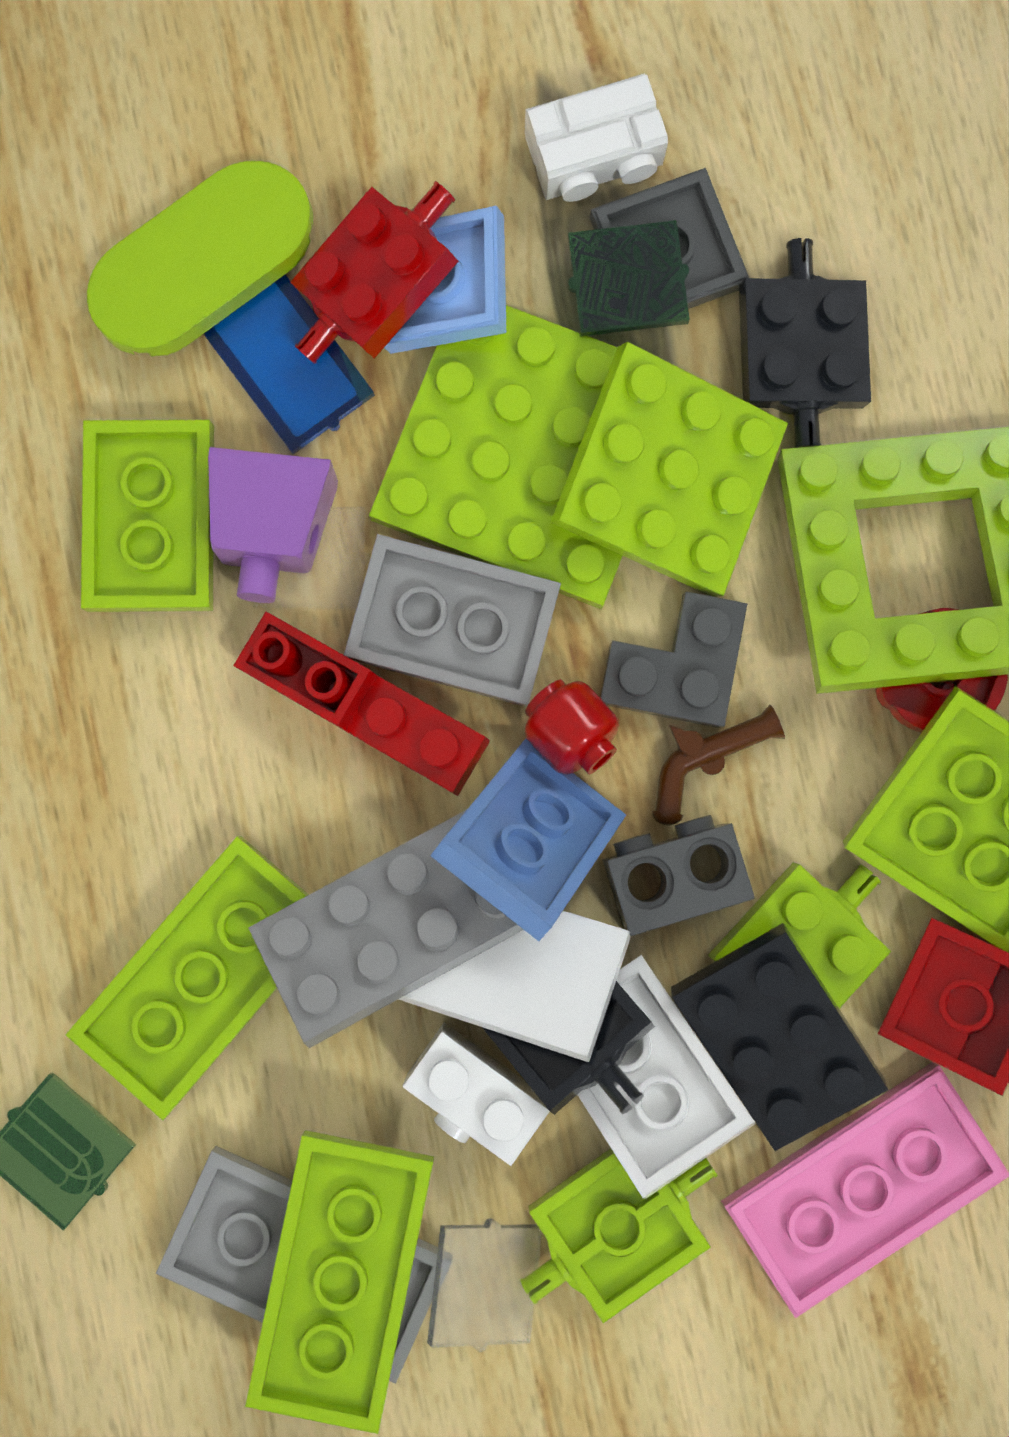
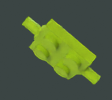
(821, 924)
(611, 1238)

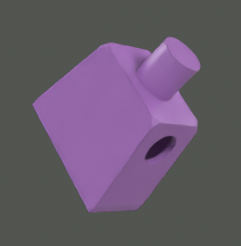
(267, 515)

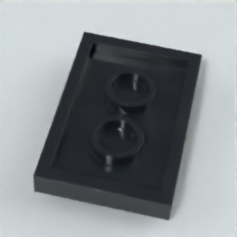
(779, 1037)

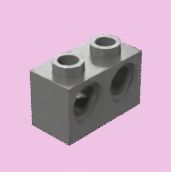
(680, 892)

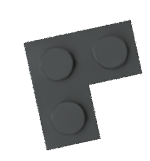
(692, 679)

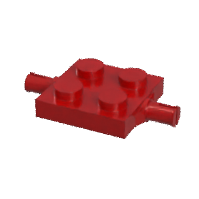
(374, 272)

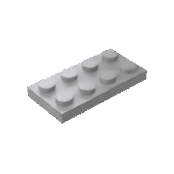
(375, 936)
(232, 1240)

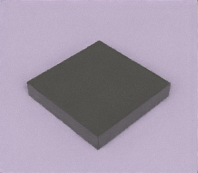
(702, 231)

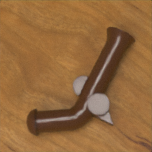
(709, 756)

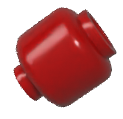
(571, 727)

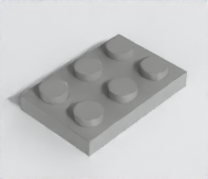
(452, 620)

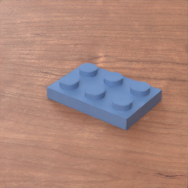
(529, 840)

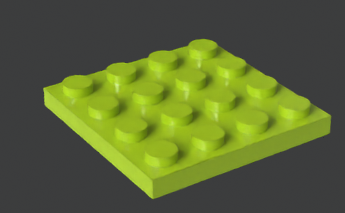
(495, 451)

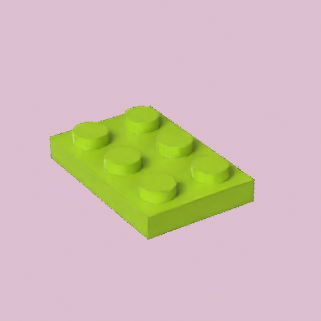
(146, 516)

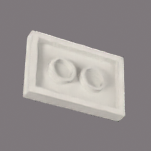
(686, 1099)

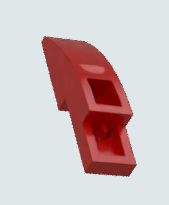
(362, 703)

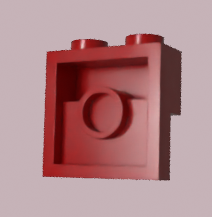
(955, 1006)

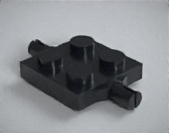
(804, 343)
(560, 1077)

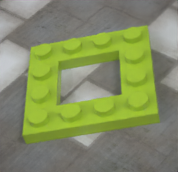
(820, 499)

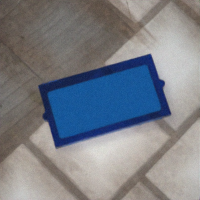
(286, 386)

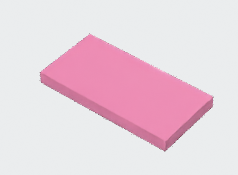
(865, 1188)

